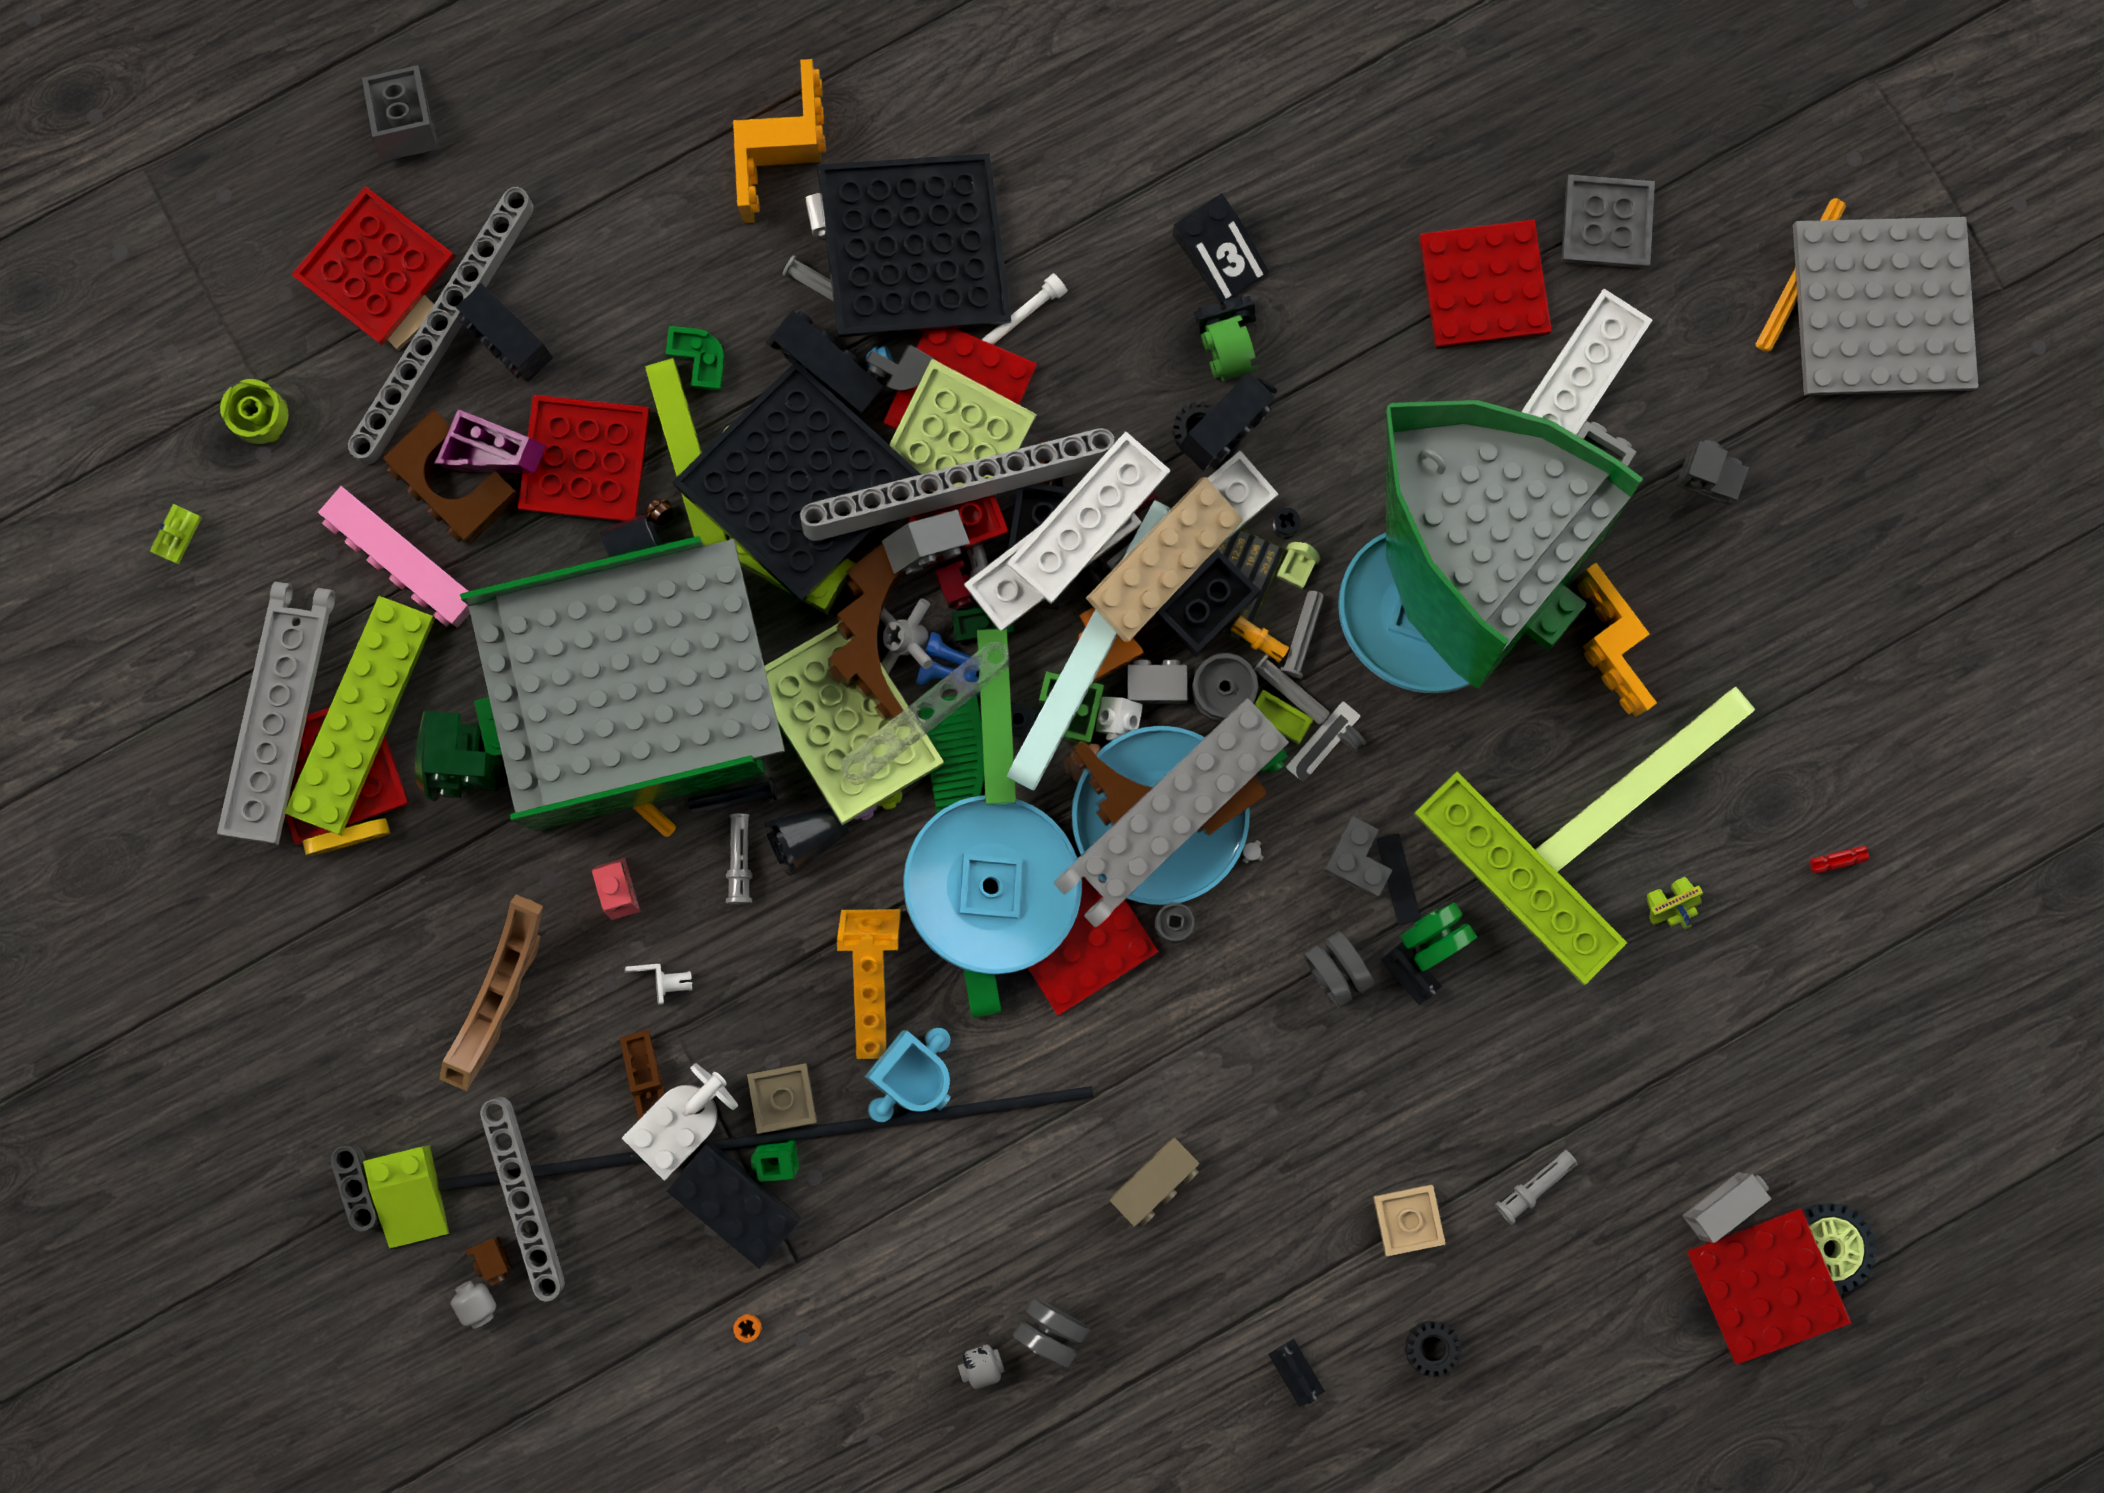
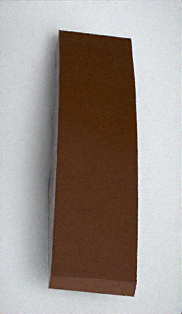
(642, 1070)

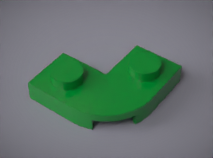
(704, 350)

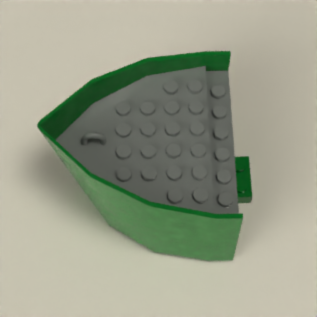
(1492, 525)

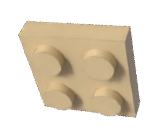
(1409, 1220)

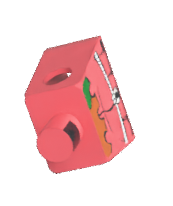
(615, 889)

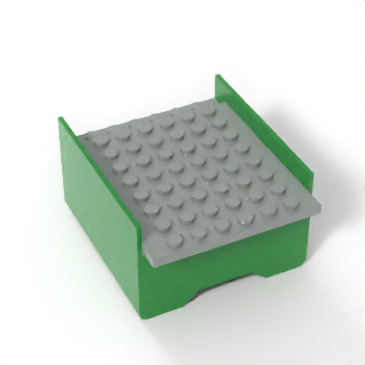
(623, 682)

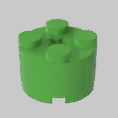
(1229, 348)

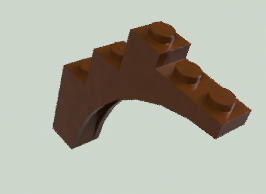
(859, 659)
(1124, 793)

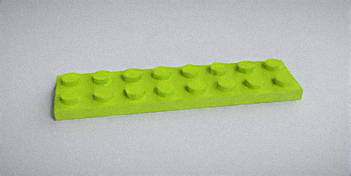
(359, 715)
(1520, 878)

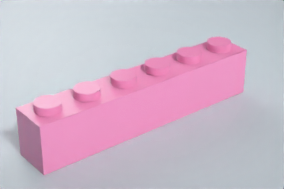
(397, 555)

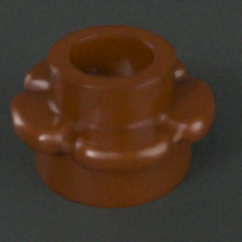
(660, 512)

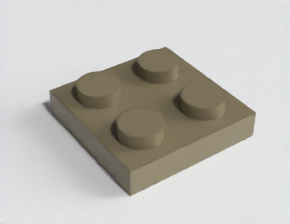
(782, 1098)

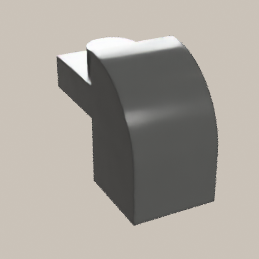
(905, 373)

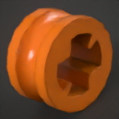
(756, 1326)

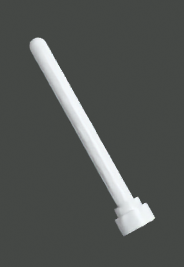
(1051, 289)

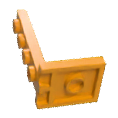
(868, 936)

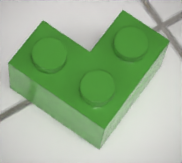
(1084, 720)

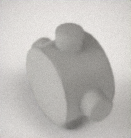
(1252, 852)

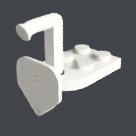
(673, 1127)

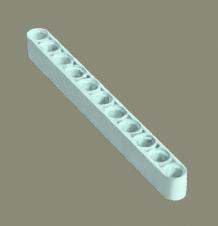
(1071, 684)

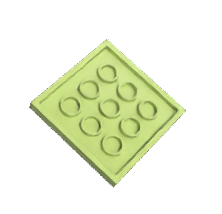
(957, 422)

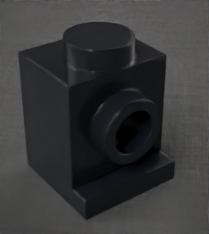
(1021, 731)

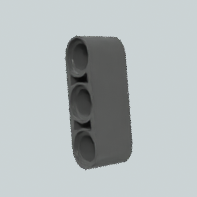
(344, 1178)

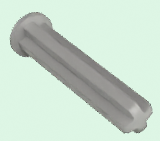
(808, 277)
(1303, 634)
(1291, 690)

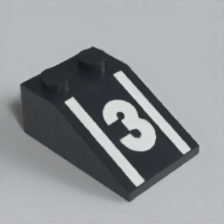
(1220, 248)

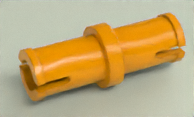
(1259, 638)

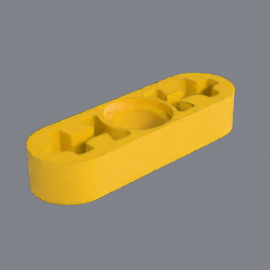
(350, 836)

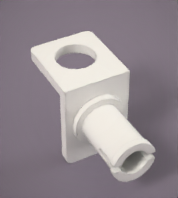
(664, 982)

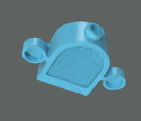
(911, 1075)

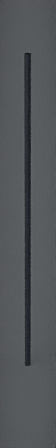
(786, 1135)

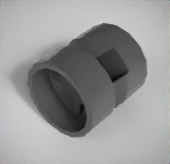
(1174, 922)

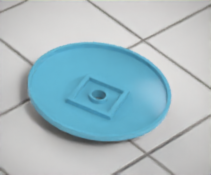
(1380, 629)
(1001, 843)
(1202, 859)

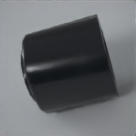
(630, 536)

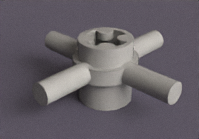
(906, 637)

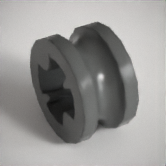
(1352, 739)

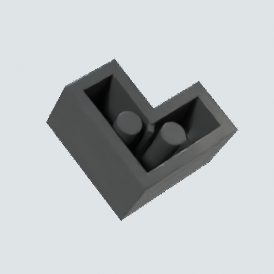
(1712, 473)
(924, 540)
(1350, 863)

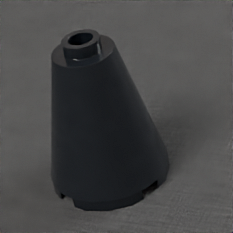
(804, 837)

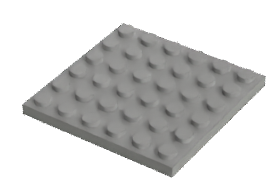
(1885, 306)

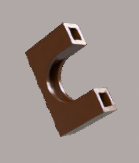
(467, 515)

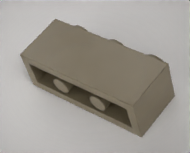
(1155, 1182)

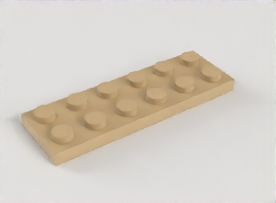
(1164, 559)

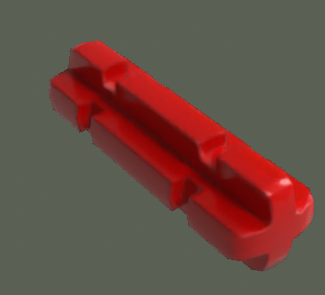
(1839, 859)

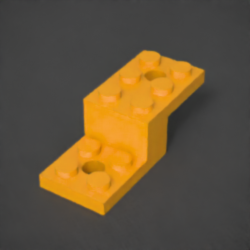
(1608, 646)

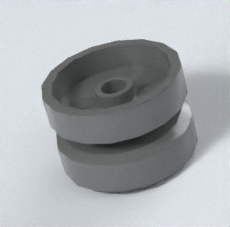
(1223, 669)
(1341, 968)
(1049, 1336)

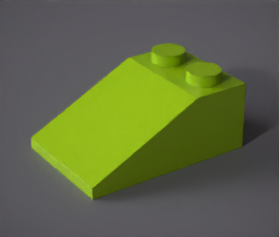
(407, 1196)

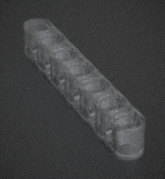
(921, 727)

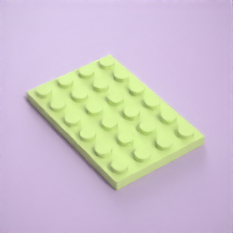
(831, 721)

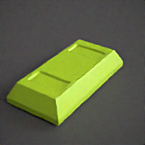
(1283, 716)

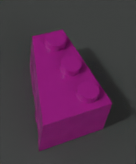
(486, 447)

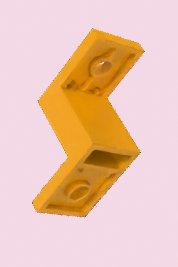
(778, 141)

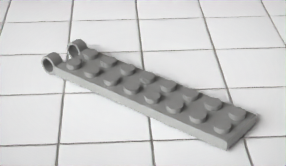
(274, 717)
(1175, 808)

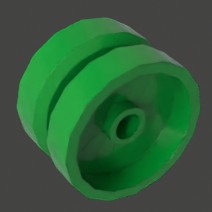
(1435, 932)

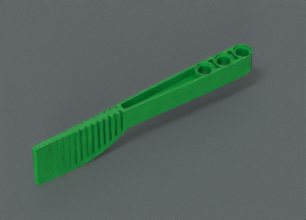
(962, 777)

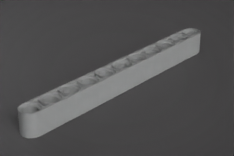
(439, 339)
(946, 493)

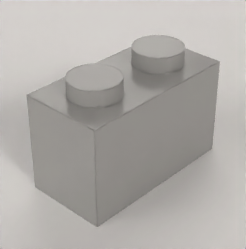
(1157, 682)

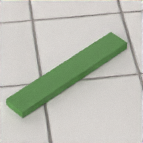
(997, 727)

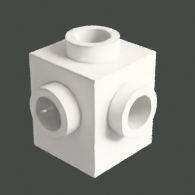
(1117, 717)

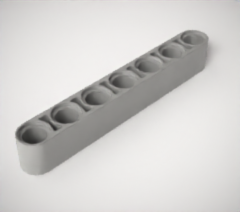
(520, 1213)

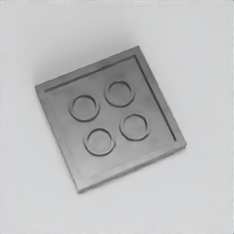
(1608, 221)

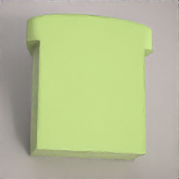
(1298, 563)

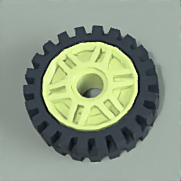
(1851, 1239)

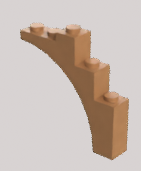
(497, 995)

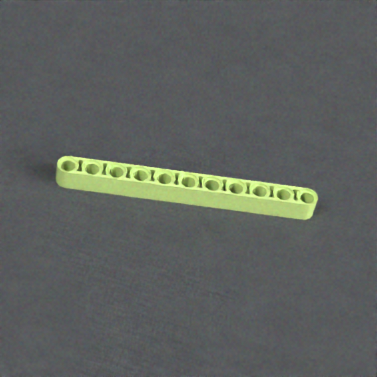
(1645, 779)

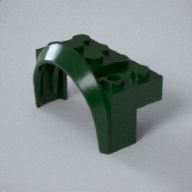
(451, 759)

